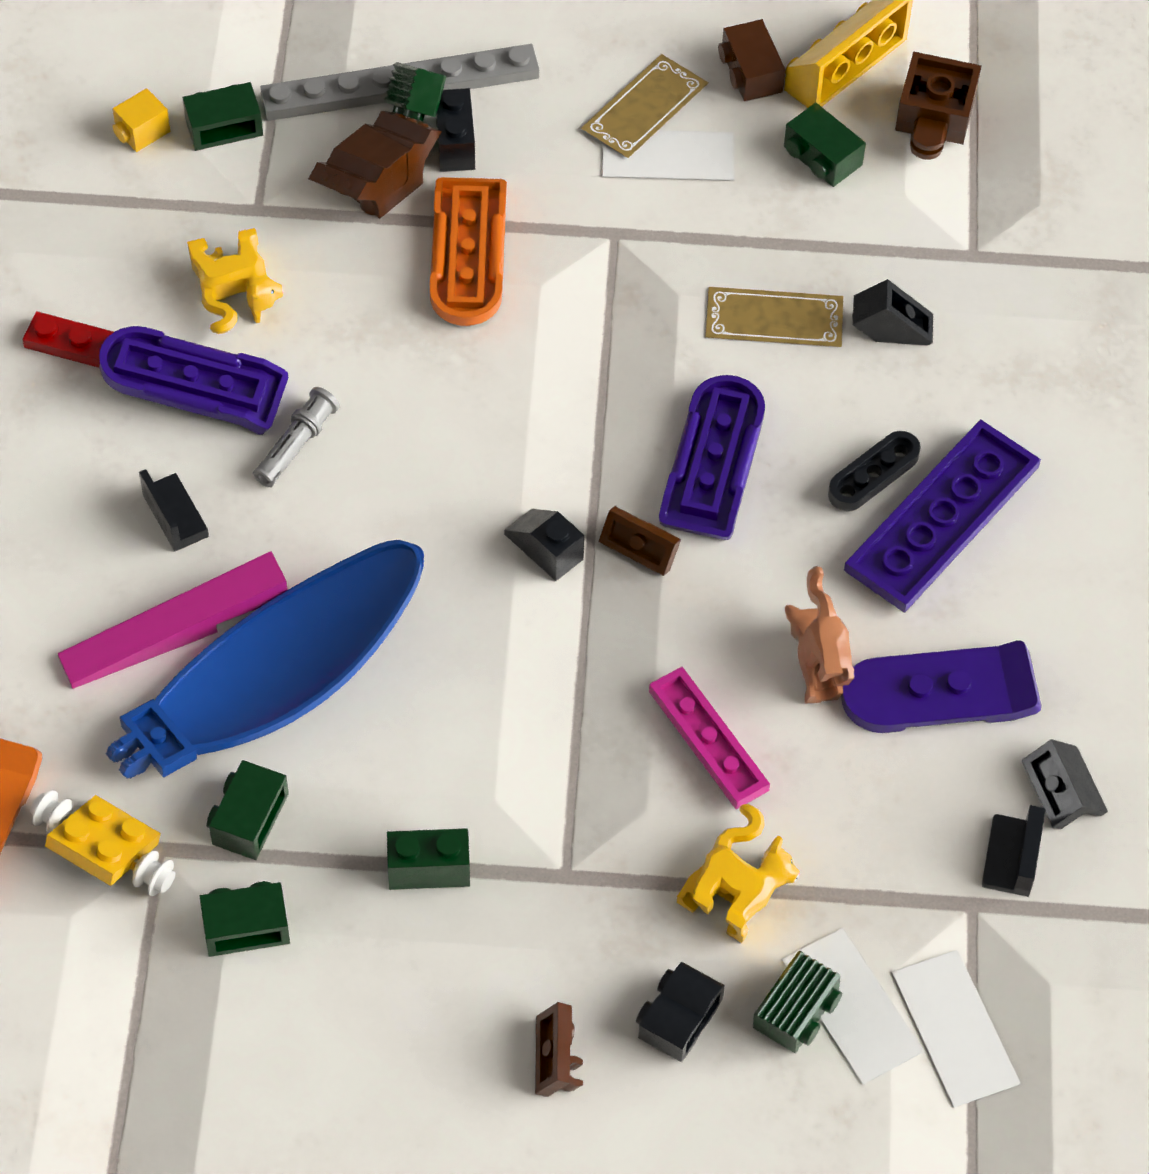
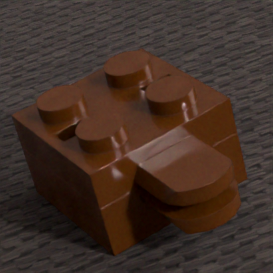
(936, 103)

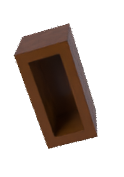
(752, 60)

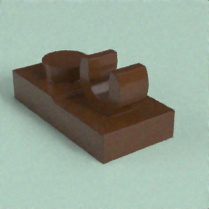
(639, 540)
(553, 1056)

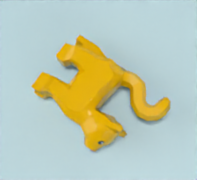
(231, 275)
(735, 879)

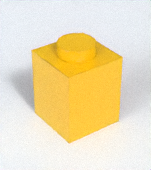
(140, 120)

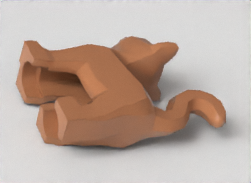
(823, 644)

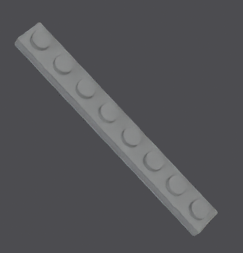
(370, 85)

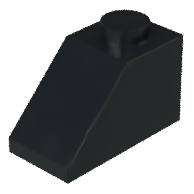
(892, 316)
(548, 541)

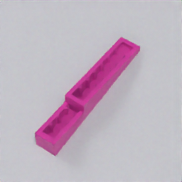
(175, 622)

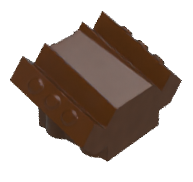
(379, 162)

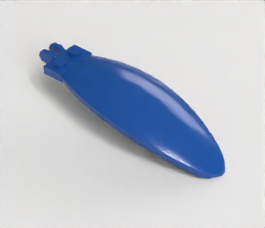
(274, 662)

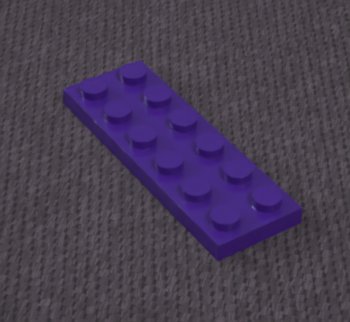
(942, 515)

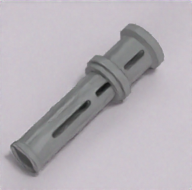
(305, 425)

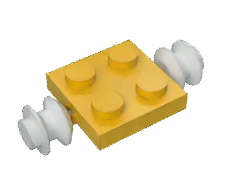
(103, 841)

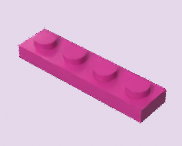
(709, 737)

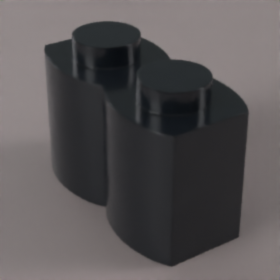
(679, 1011)

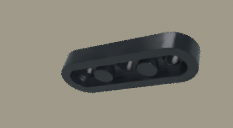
(879, 460)

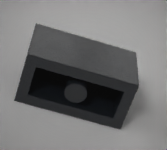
(457, 137)

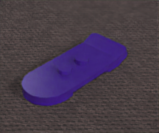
(193, 377)
(714, 458)
(943, 688)

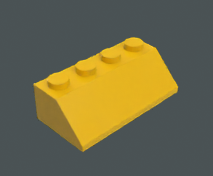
(848, 51)

